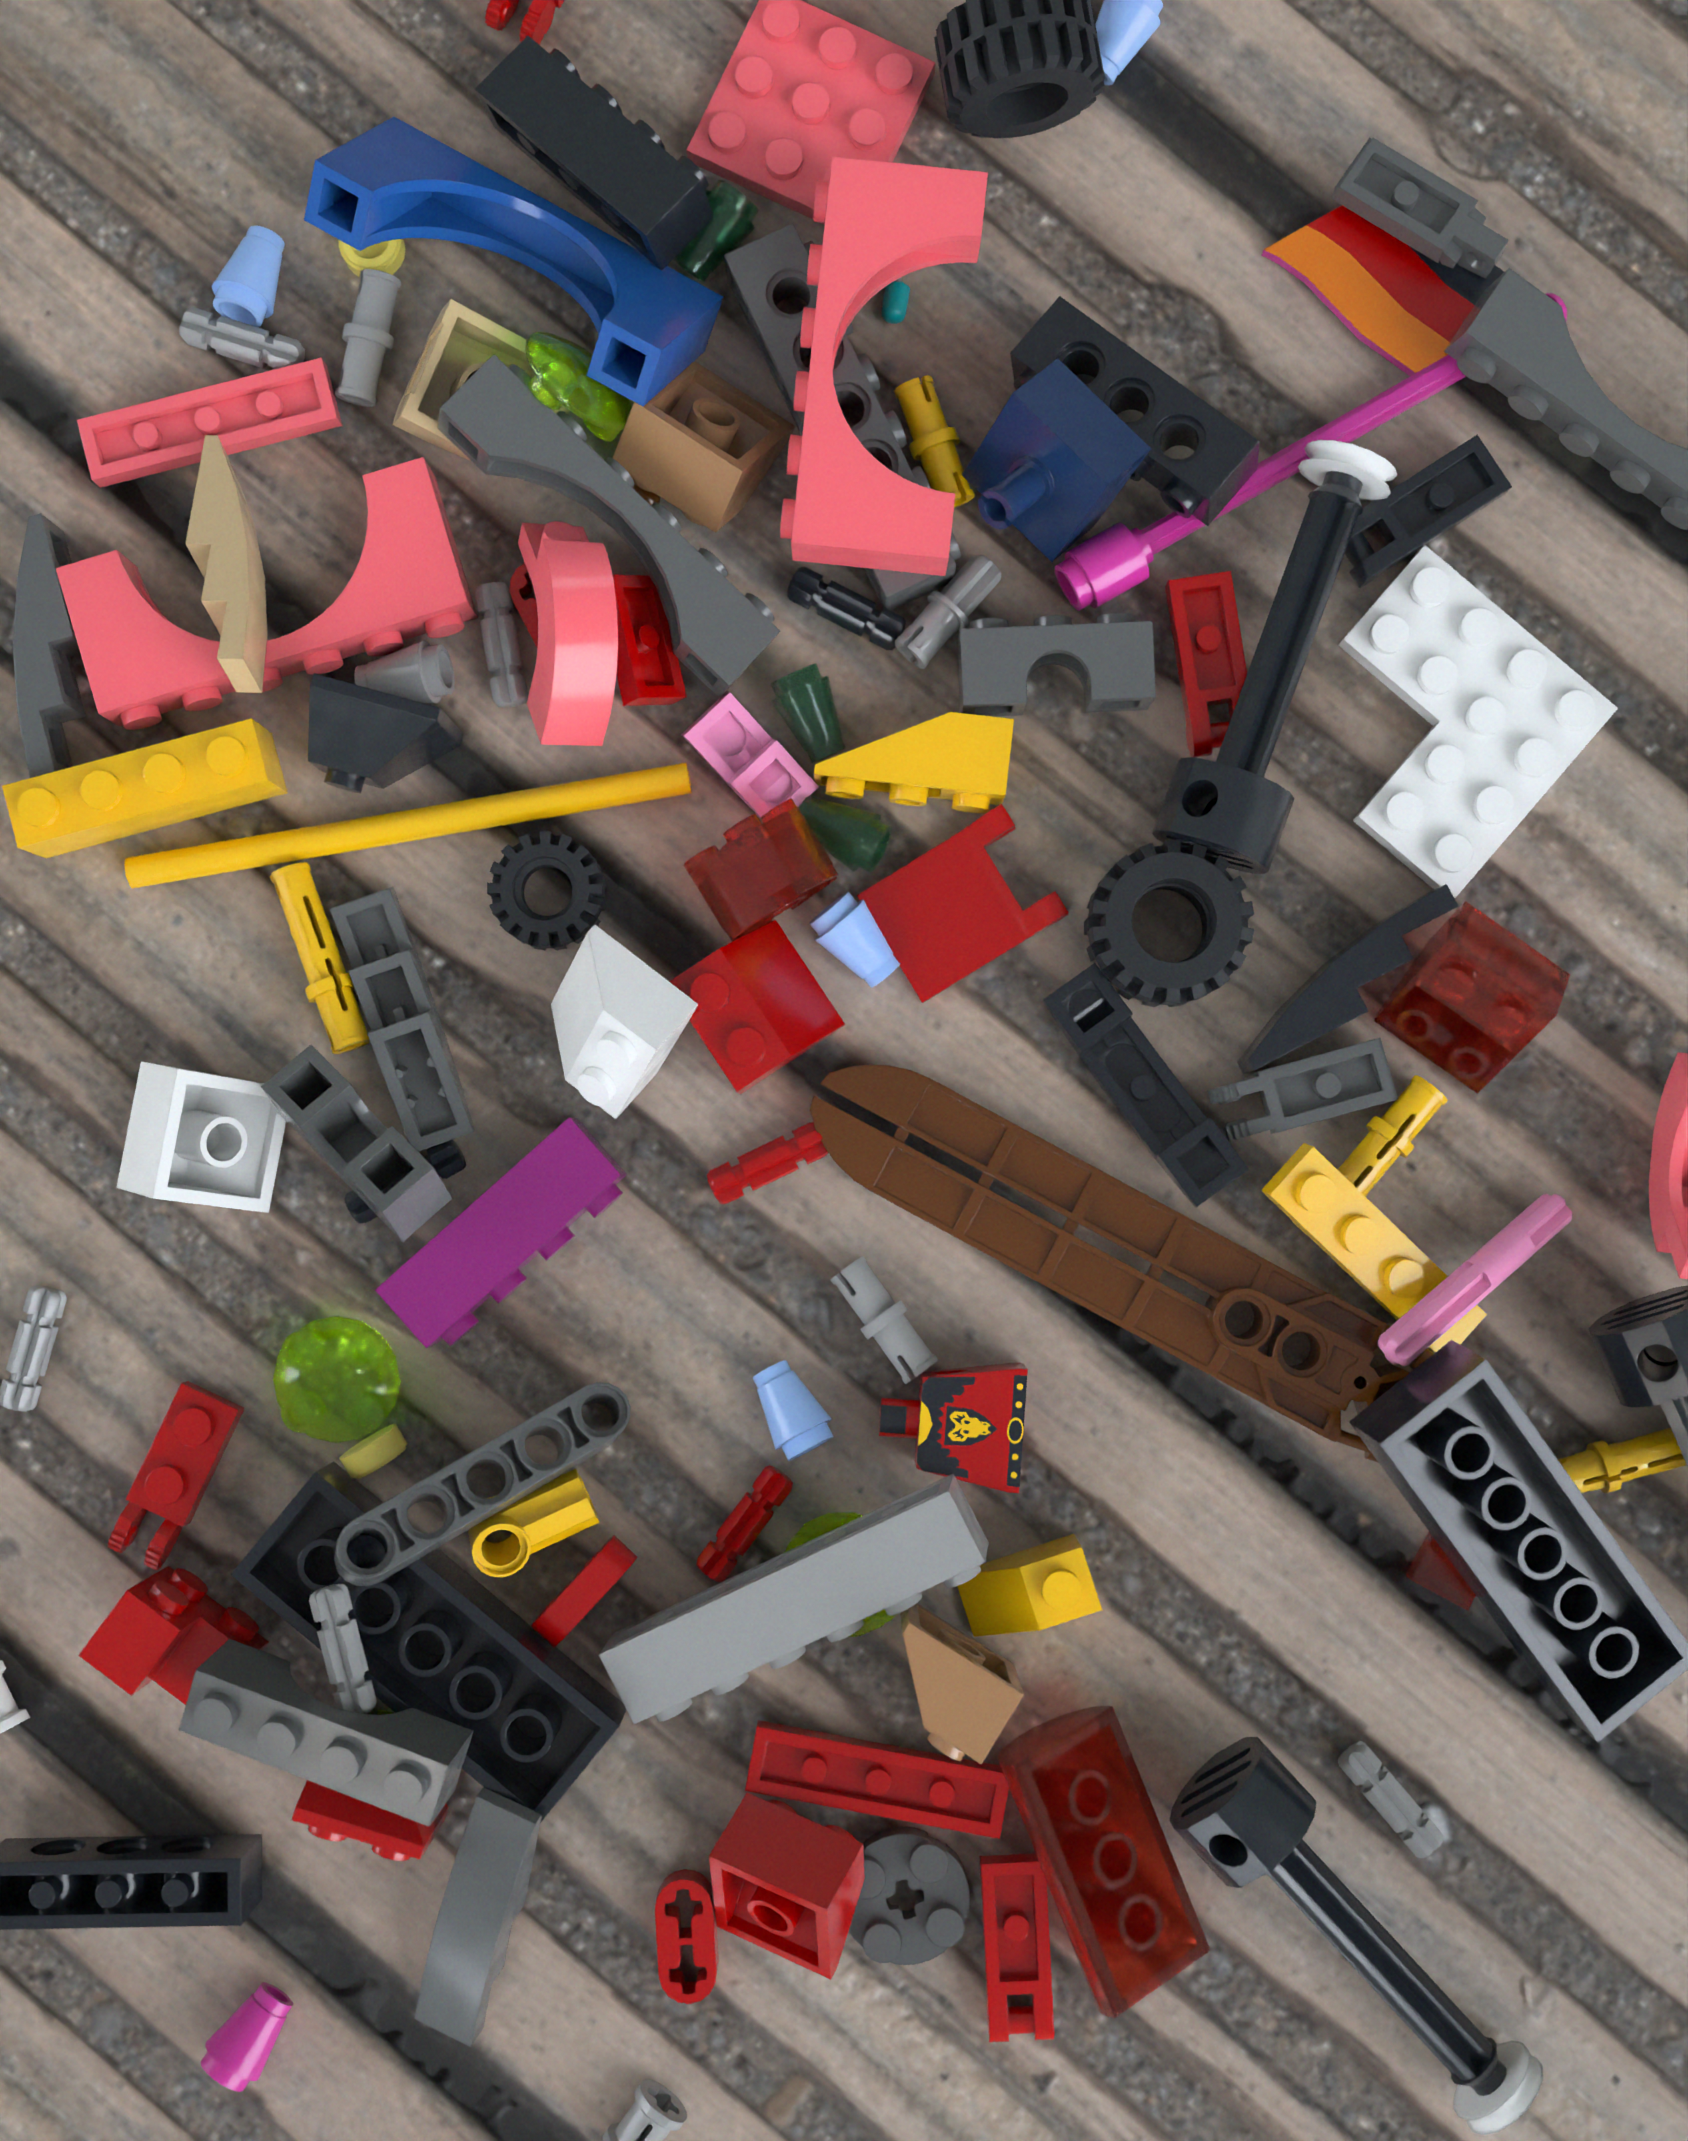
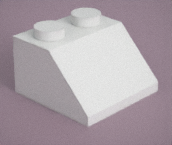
(615, 1022)
(201, 1139)

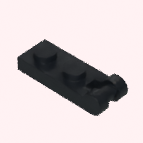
(1425, 508)

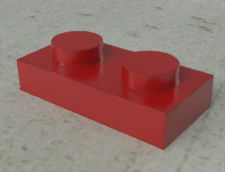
(645, 658)

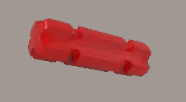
(766, 1163)
(744, 1524)

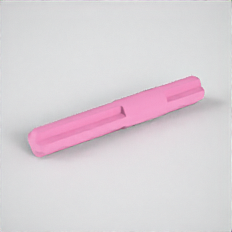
(1474, 1279)

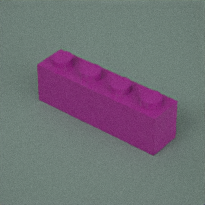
(502, 1233)

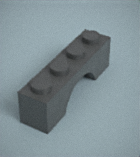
(388, 1760)

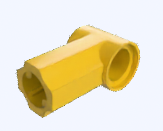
(535, 1523)

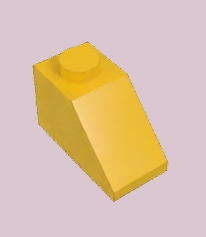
(1030, 1590)

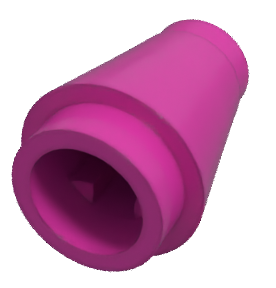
(246, 2039)

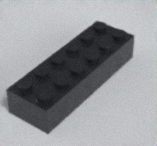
(1524, 1538)
(440, 1646)

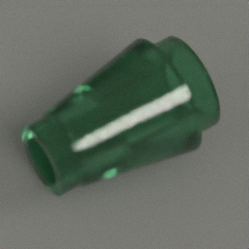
(722, 234)
(809, 711)
(848, 833)

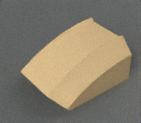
(451, 355)

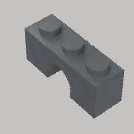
(1107, 656)
(355, 1144)

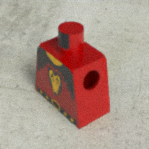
(965, 1423)

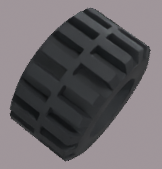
(1018, 65)
(1210, 891)

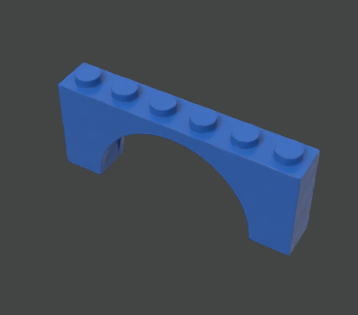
(413, 186)

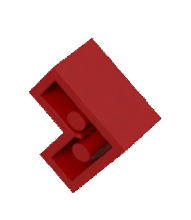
(165, 1633)

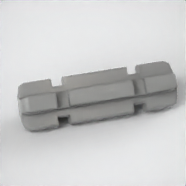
(239, 340)
(501, 644)
(32, 1348)
(342, 1649)
(1390, 1799)

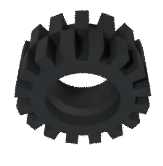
(516, 868)

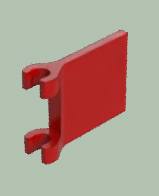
(954, 908)

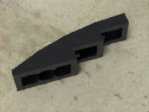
(1331, 992)

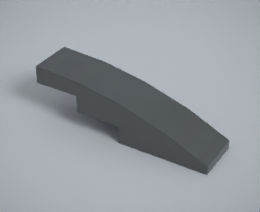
(43, 650)
(403, 1020)
(477, 1916)

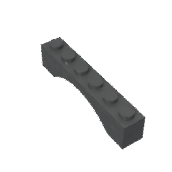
(1525, 351)
(518, 437)

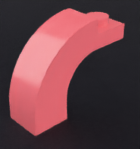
(576, 634)
(1670, 1168)

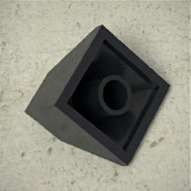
(372, 735)

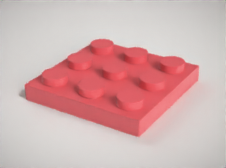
(805, 93)

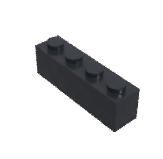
(597, 151)

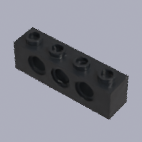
(1172, 414)
(129, 1881)

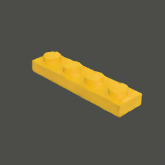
(1360, 1238)

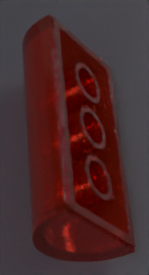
(1103, 1855)

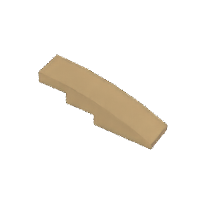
(229, 557)

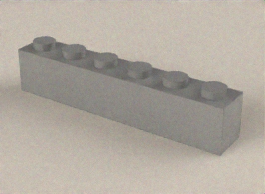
(796, 1600)

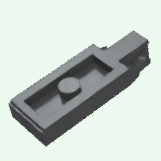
(1419, 209)

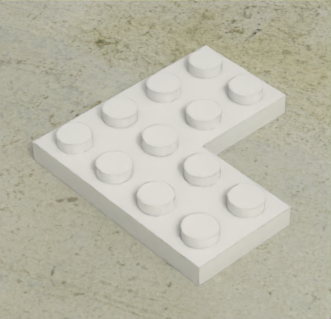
(1499, 713)

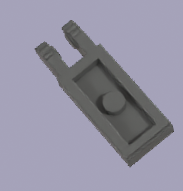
(1312, 1089)

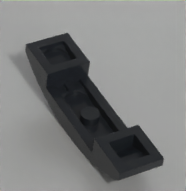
(1143, 1086)

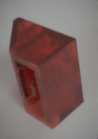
(1473, 998)

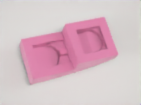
(748, 757)

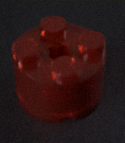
(761, 869)

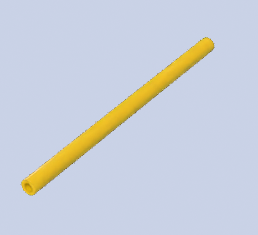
(408, 825)

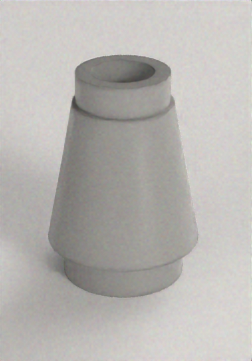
(414, 673)

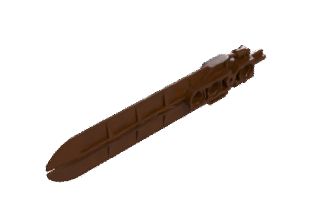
(1281, 1302)

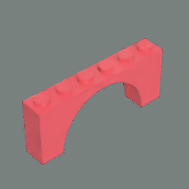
(876, 229)
(400, 590)

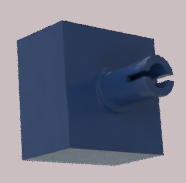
(1053, 461)

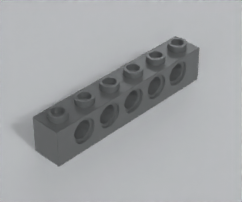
(761, 278)

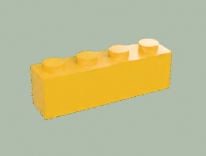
(144, 789)

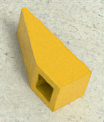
(942, 758)

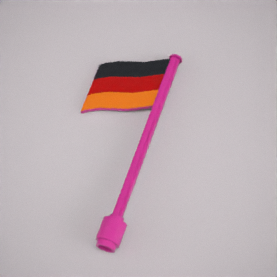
(1390, 302)

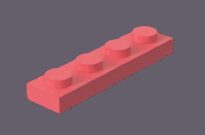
(240, 411)

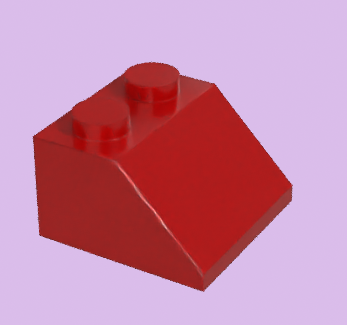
(757, 1005)
(787, 1883)

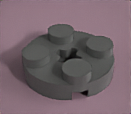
(935, 1920)

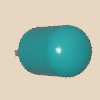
(895, 302)

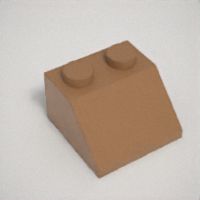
(701, 446)
(959, 1685)

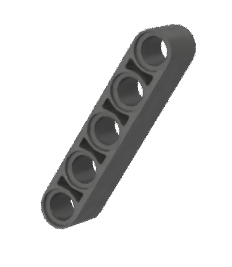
(460, 1506)

